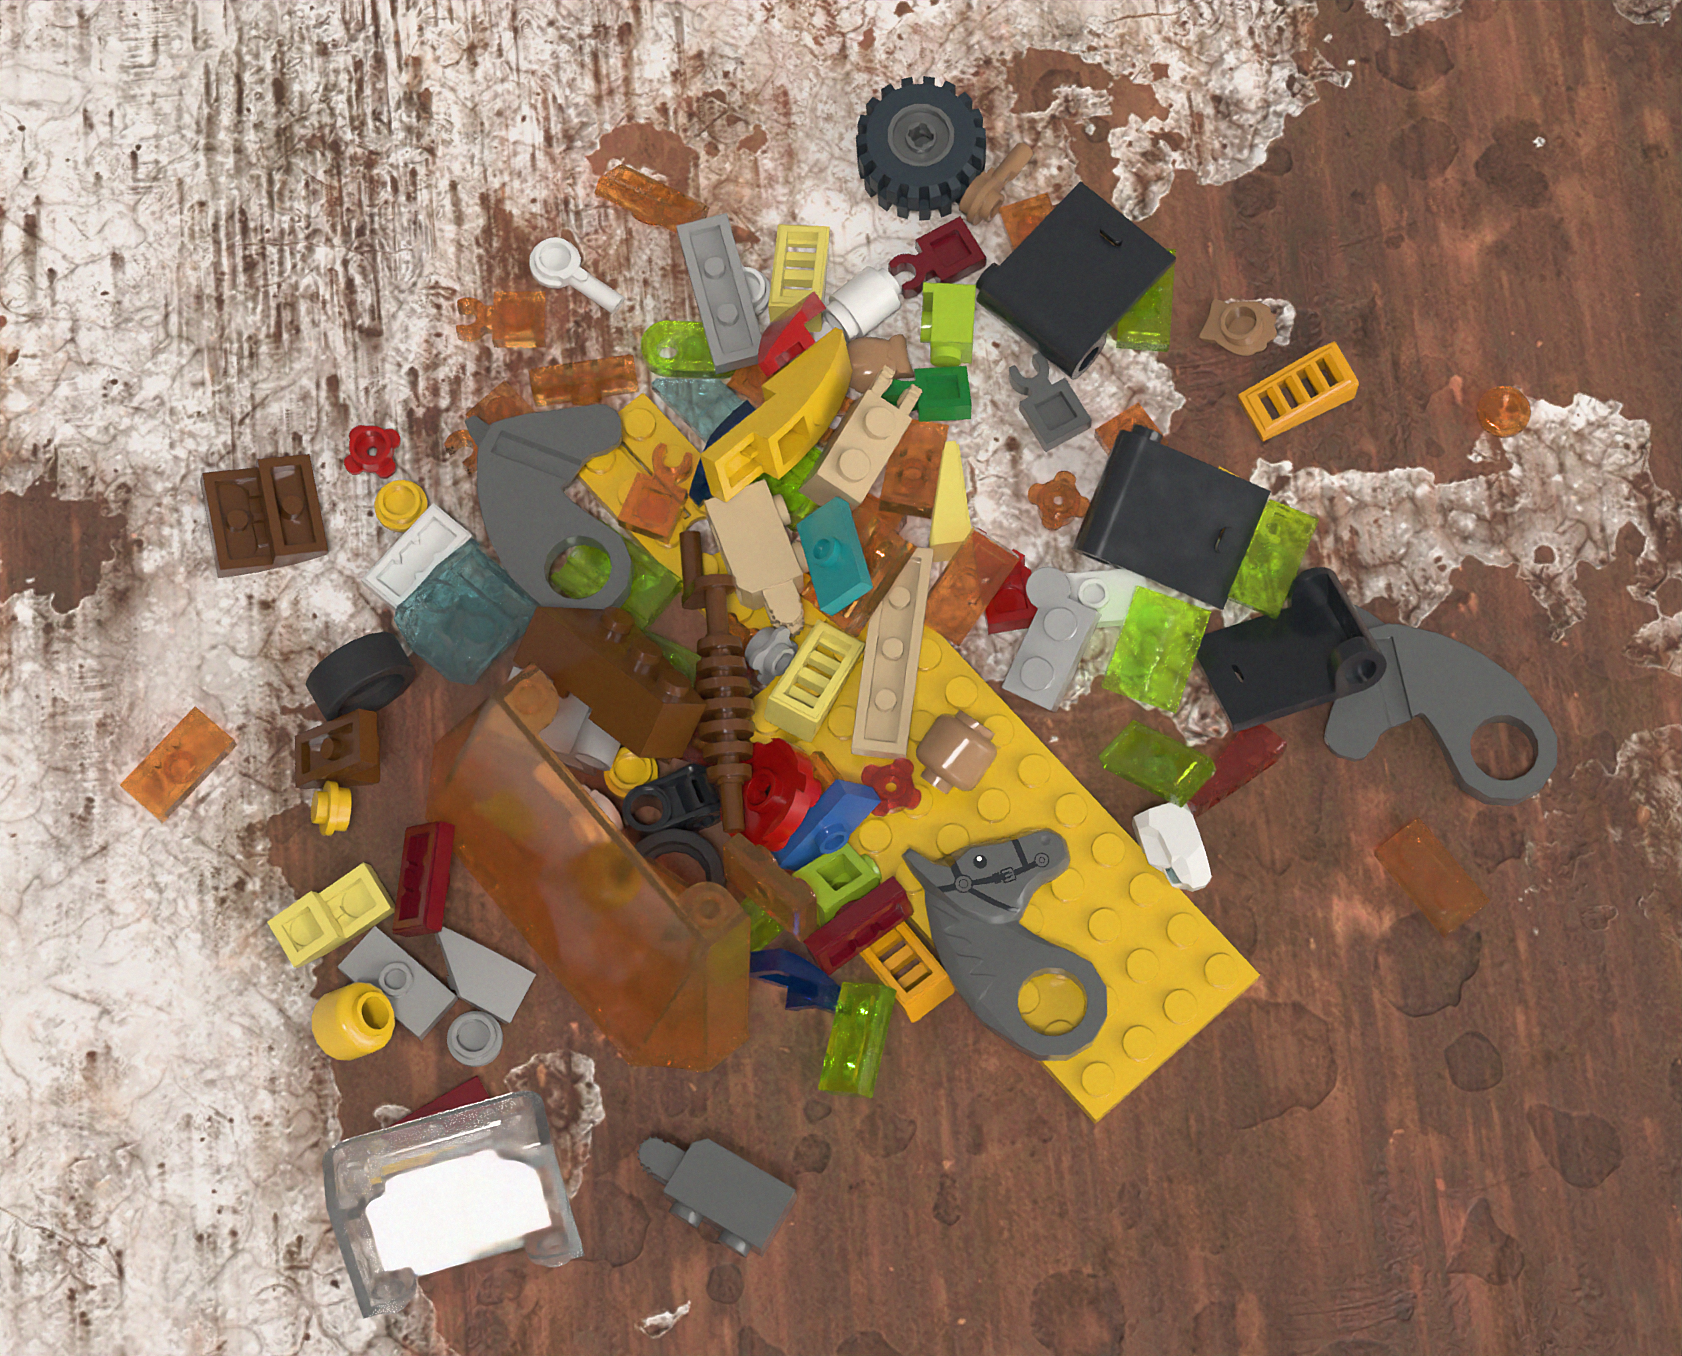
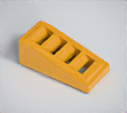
(1310, 366)
(920, 987)

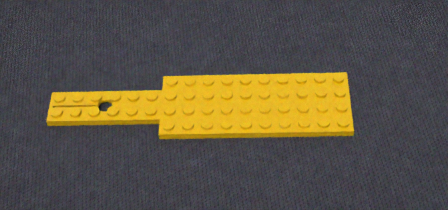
(1146, 939)

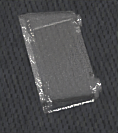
(448, 1196)

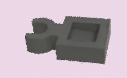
(1049, 409)

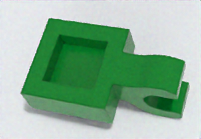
(943, 393)

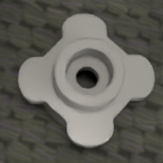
(770, 653)

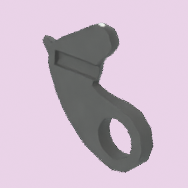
(523, 504)

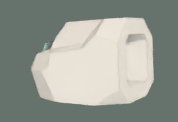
(1173, 845)

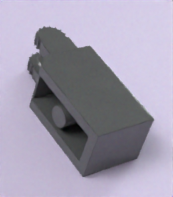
(721, 1191)

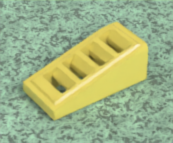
(802, 237)
(950, 512)
(799, 710)

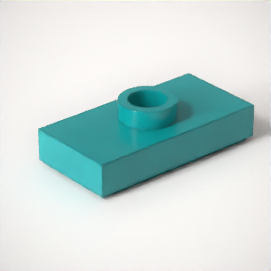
(834, 556)

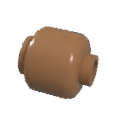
(956, 752)

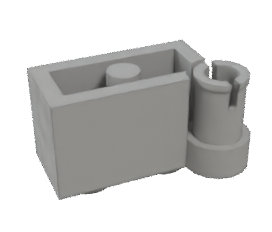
(1052, 641)

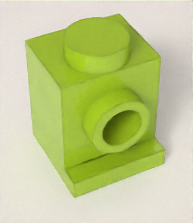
(948, 322)
(838, 880)

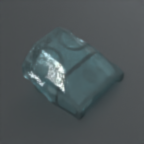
(464, 614)

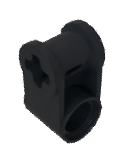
(676, 801)

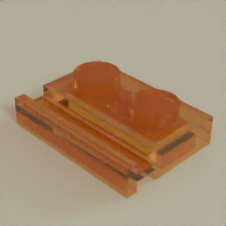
(885, 556)

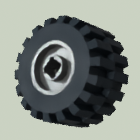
(920, 147)

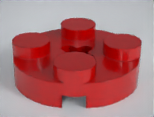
(792, 792)

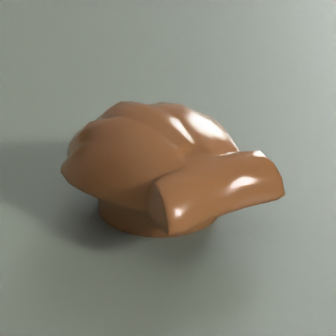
(1240, 326)
(871, 354)

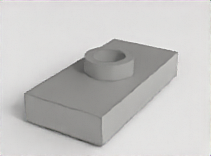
(414, 993)

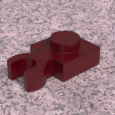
(942, 254)

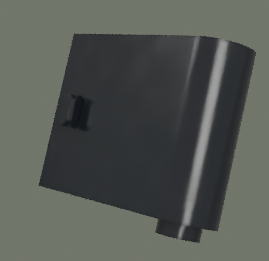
(1072, 284)
(1164, 515)
(1295, 662)

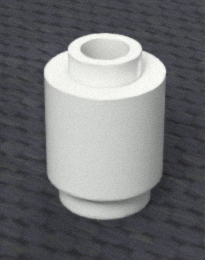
(863, 302)

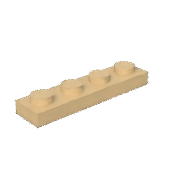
(892, 663)

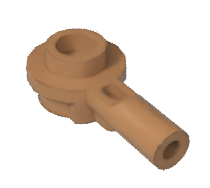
(983, 196)

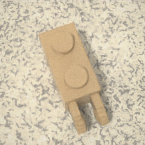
(860, 444)
(759, 553)

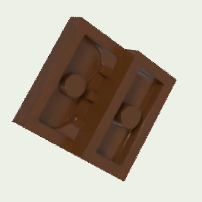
(263, 515)

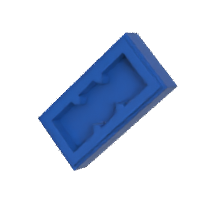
(828, 824)

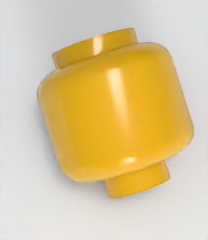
(353, 1021)

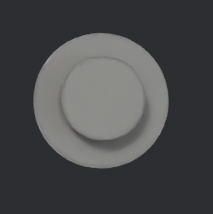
(475, 1039)

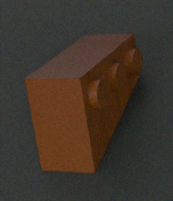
(616, 674)

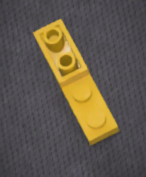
(790, 422)

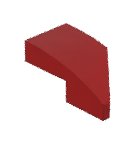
(787, 334)
(1010, 606)

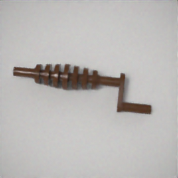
(721, 683)

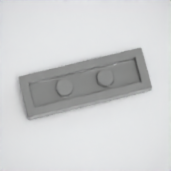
(720, 292)

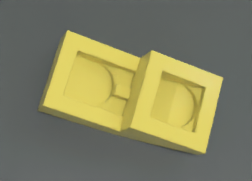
(332, 917)

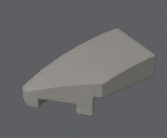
(483, 976)

